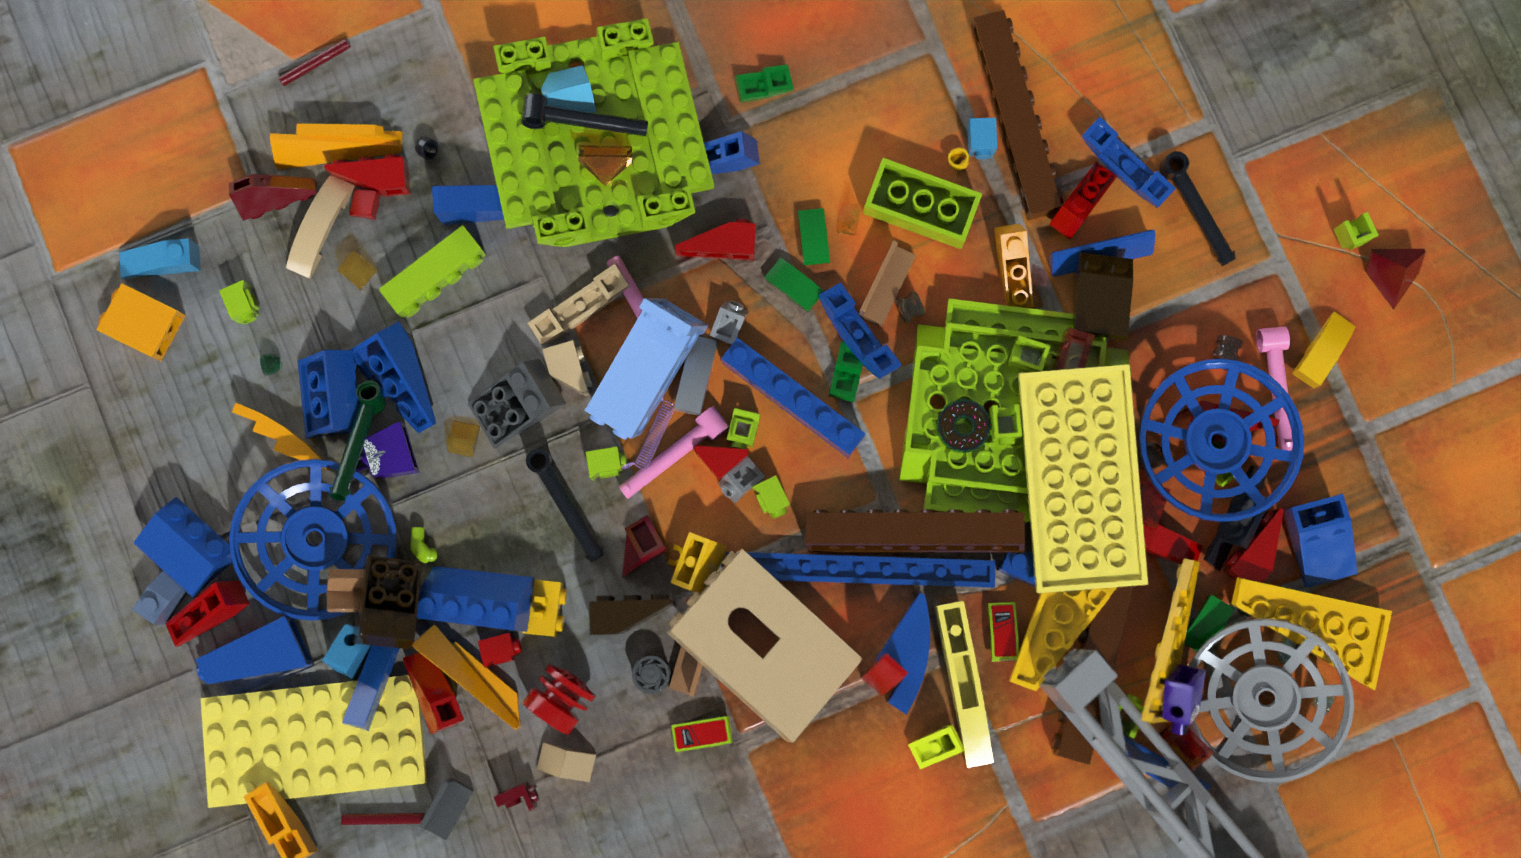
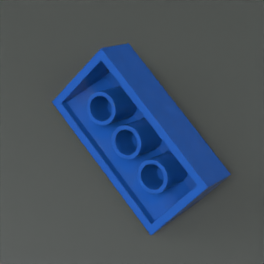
(476, 598)

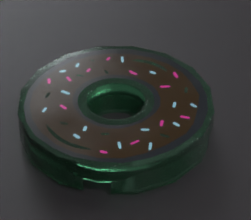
(971, 412)

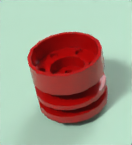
(559, 699)

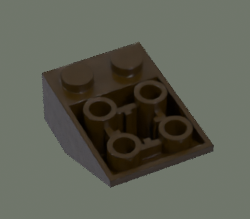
(388, 603)
(618, 617)

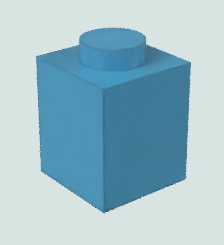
(982, 137)

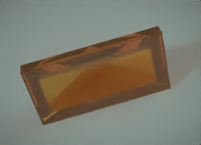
(605, 161)

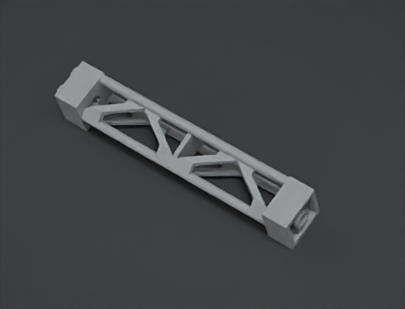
(1072, 688)

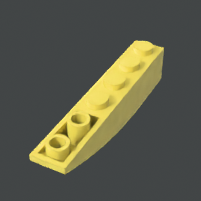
(964, 683)

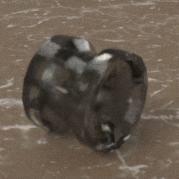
(909, 306)
(1227, 348)
(1154, 453)

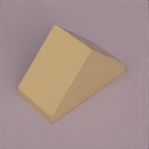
(566, 762)

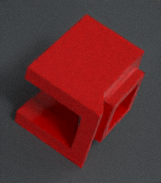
(499, 649)

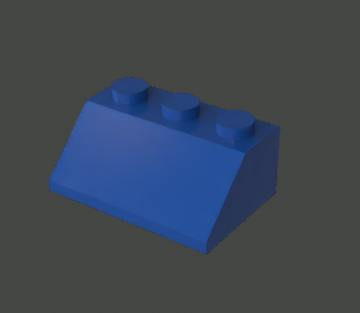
(328, 393)
(184, 547)

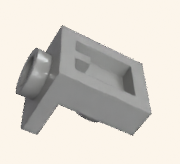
(729, 321)
(740, 480)

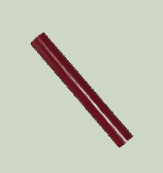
(314, 62)
(382, 818)

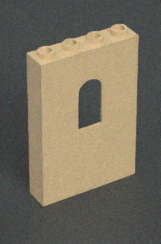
(798, 671)

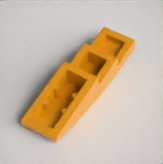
(287, 441)

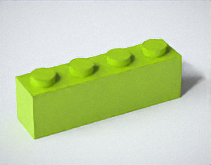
(432, 272)

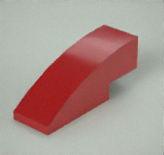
(884, 674)

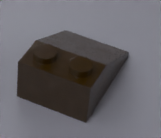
(1103, 295)

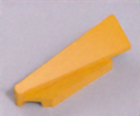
(330, 142)
(470, 674)

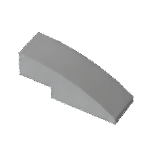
(696, 376)

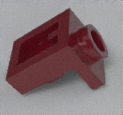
(512, 796)

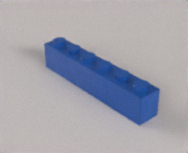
(792, 398)

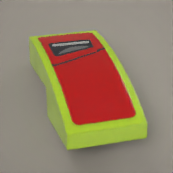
(1003, 631)
(702, 733)

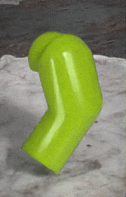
(419, 548)

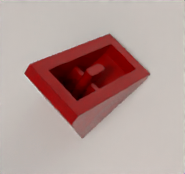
(720, 459)

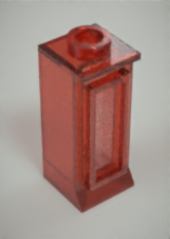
(1073, 350)

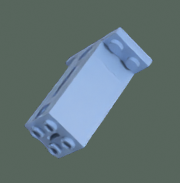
(644, 367)

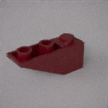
(263, 193)

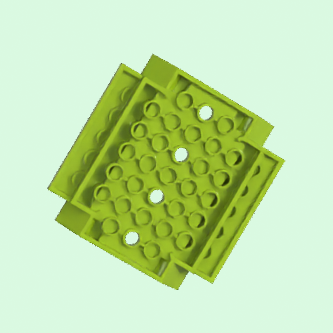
(540, 168)
(972, 364)

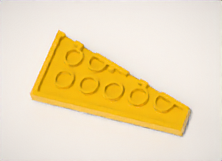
(1350, 628)
(1052, 631)
(1171, 648)

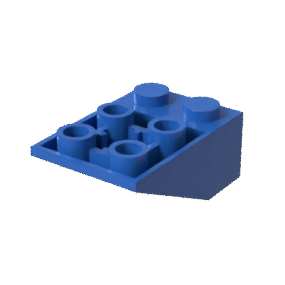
(1322, 540)

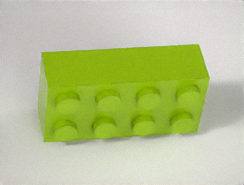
(922, 203)

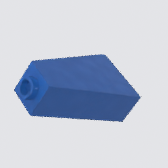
(466, 204)
(261, 652)

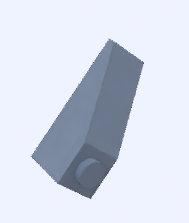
(159, 600)

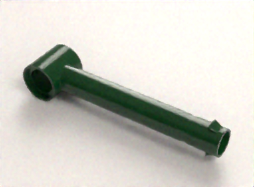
(357, 437)

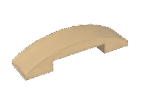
(317, 225)
(579, 306)

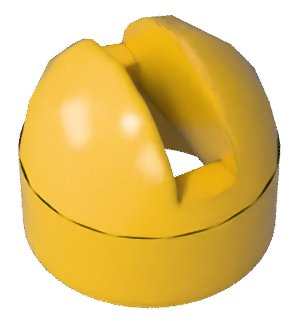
(955, 156)

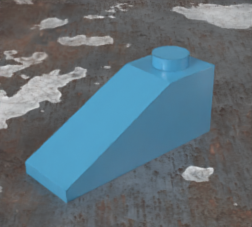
(160, 259)

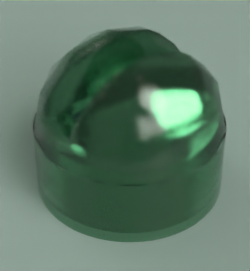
(270, 364)

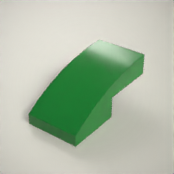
(764, 84)
(813, 236)
(794, 284)
(845, 375)
(1207, 622)

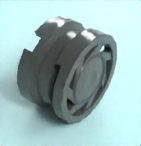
(651, 674)

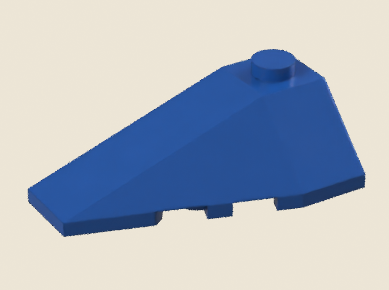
(393, 365)

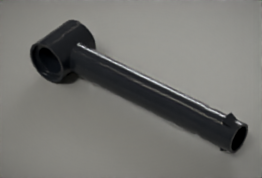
(537, 112)
(1197, 206)
(565, 505)

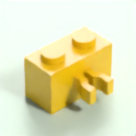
(696, 562)
(546, 608)

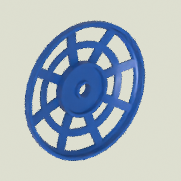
(1236, 436)
(294, 536)

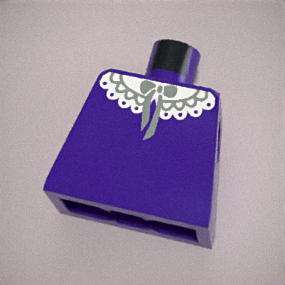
(388, 453)
(1183, 697)

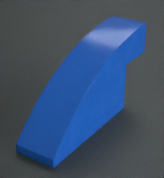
(910, 649)

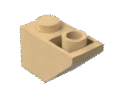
(566, 367)

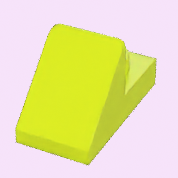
(936, 746)

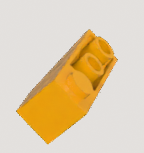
(1014, 265)

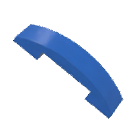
(1125, 164)
(856, 333)

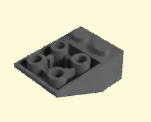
(516, 402)

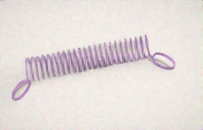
(631, 463)

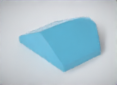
(569, 89)

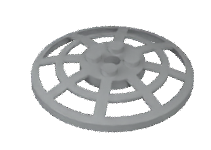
(1284, 707)

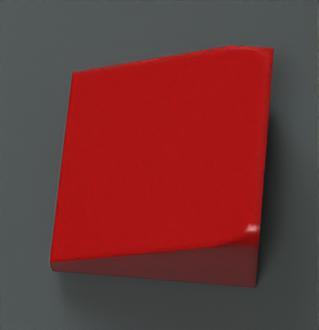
(365, 204)

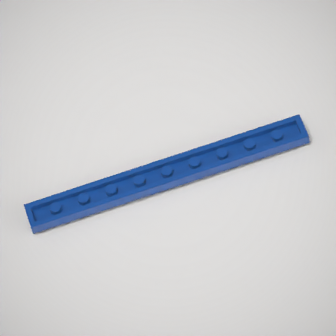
(878, 570)

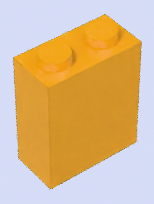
(140, 322)

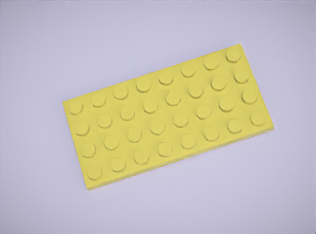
(1082, 479)
(304, 748)

